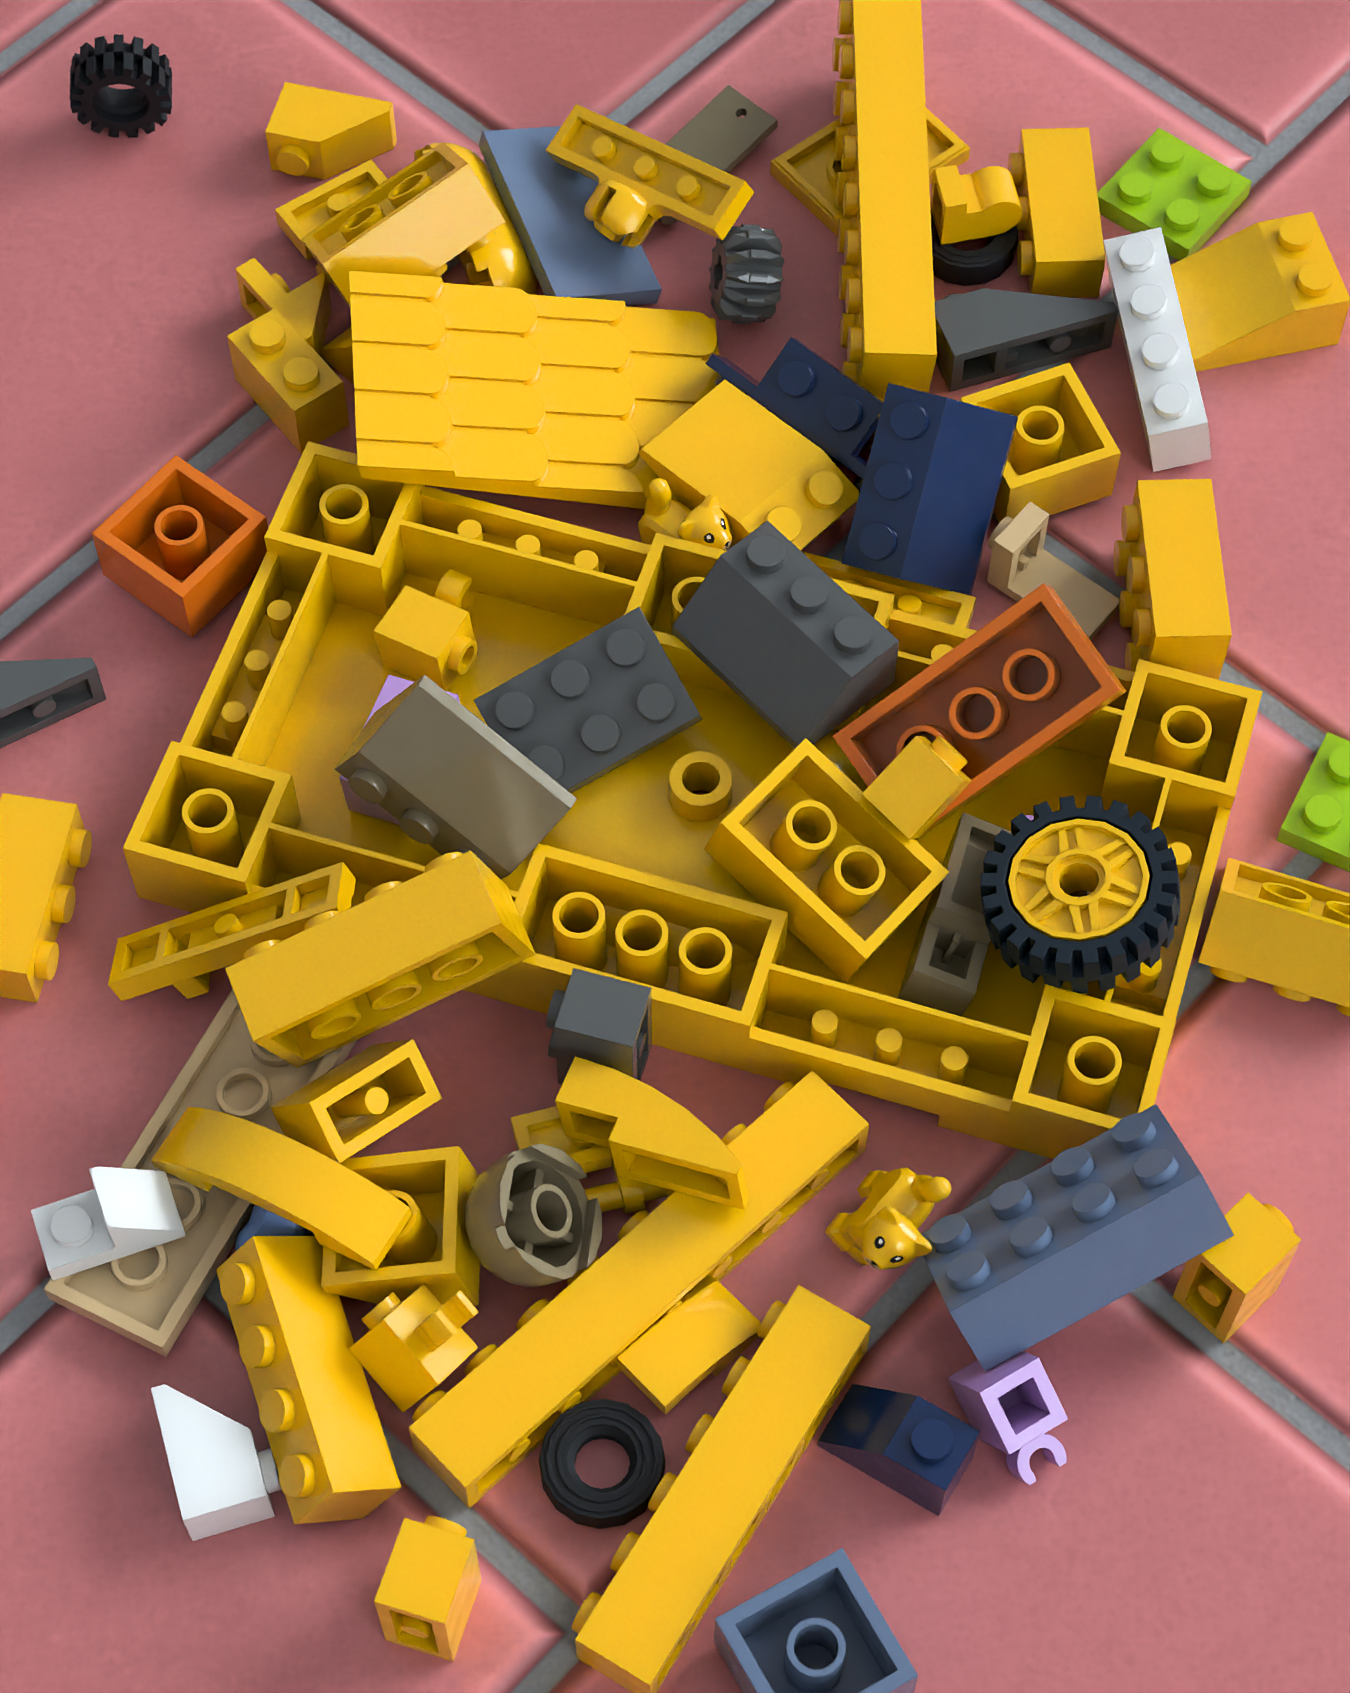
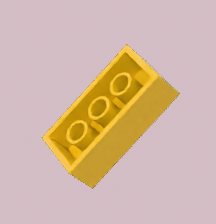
(379, 959)

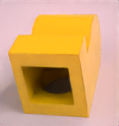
(973, 203)

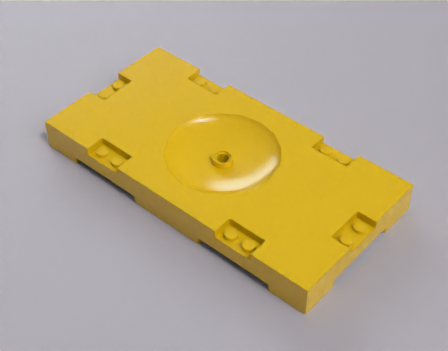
(626, 869)

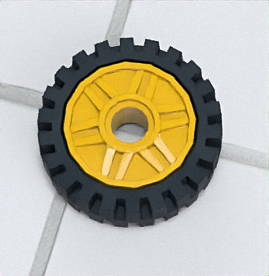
(1091, 935)

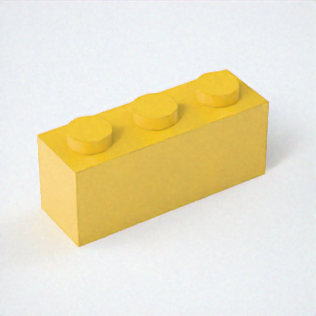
(1060, 212)
(38, 863)

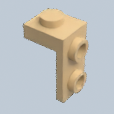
(1023, 565)

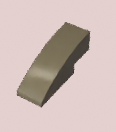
(953, 931)

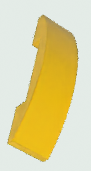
(286, 1179)

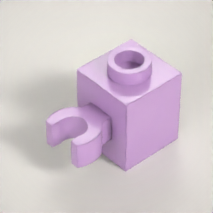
(1013, 1410)

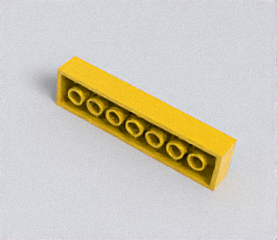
(884, 196)

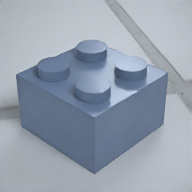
(814, 1637)

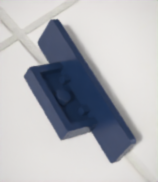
(812, 400)

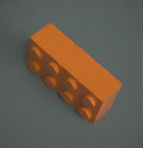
(991, 697)

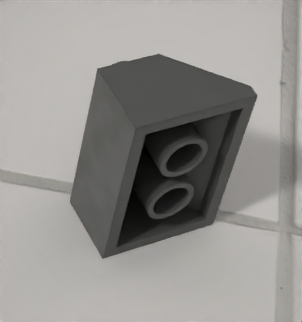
(787, 637)

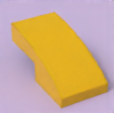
(689, 1345)

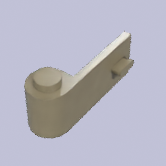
(722, 136)

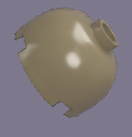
(533, 1217)

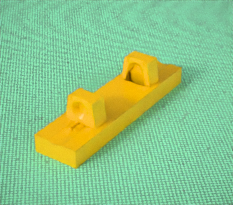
(194, 945)

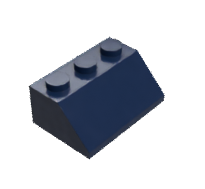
(929, 489)

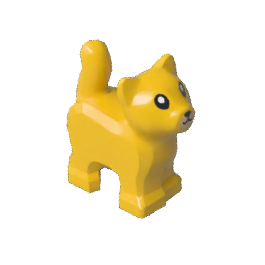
(667, 516)
(888, 1221)

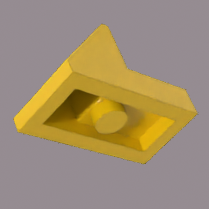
(304, 307)

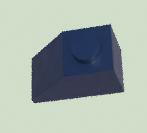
(901, 1443)

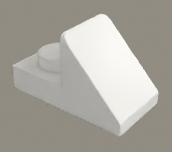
(116, 1219)

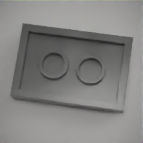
(592, 703)

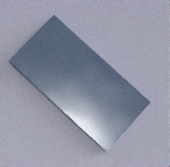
(549, 217)

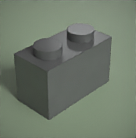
(601, 1023)

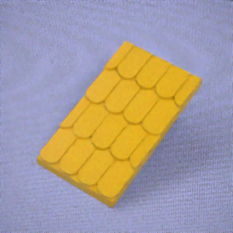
(518, 387)

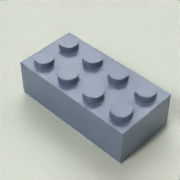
(1073, 1236)

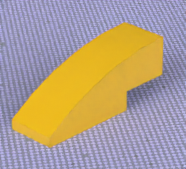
(648, 1134)

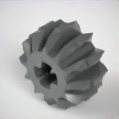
(746, 274)

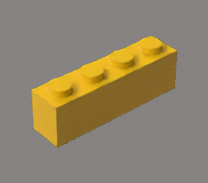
(307, 1380)

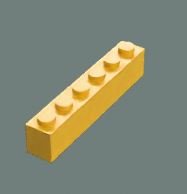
(721, 1493)

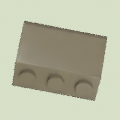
(453, 779)

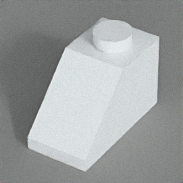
(214, 1466)

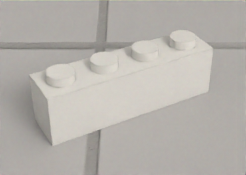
(1157, 350)

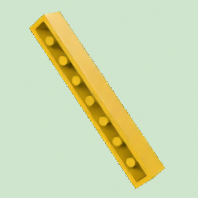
(662, 1259)

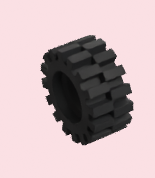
(120, 108)

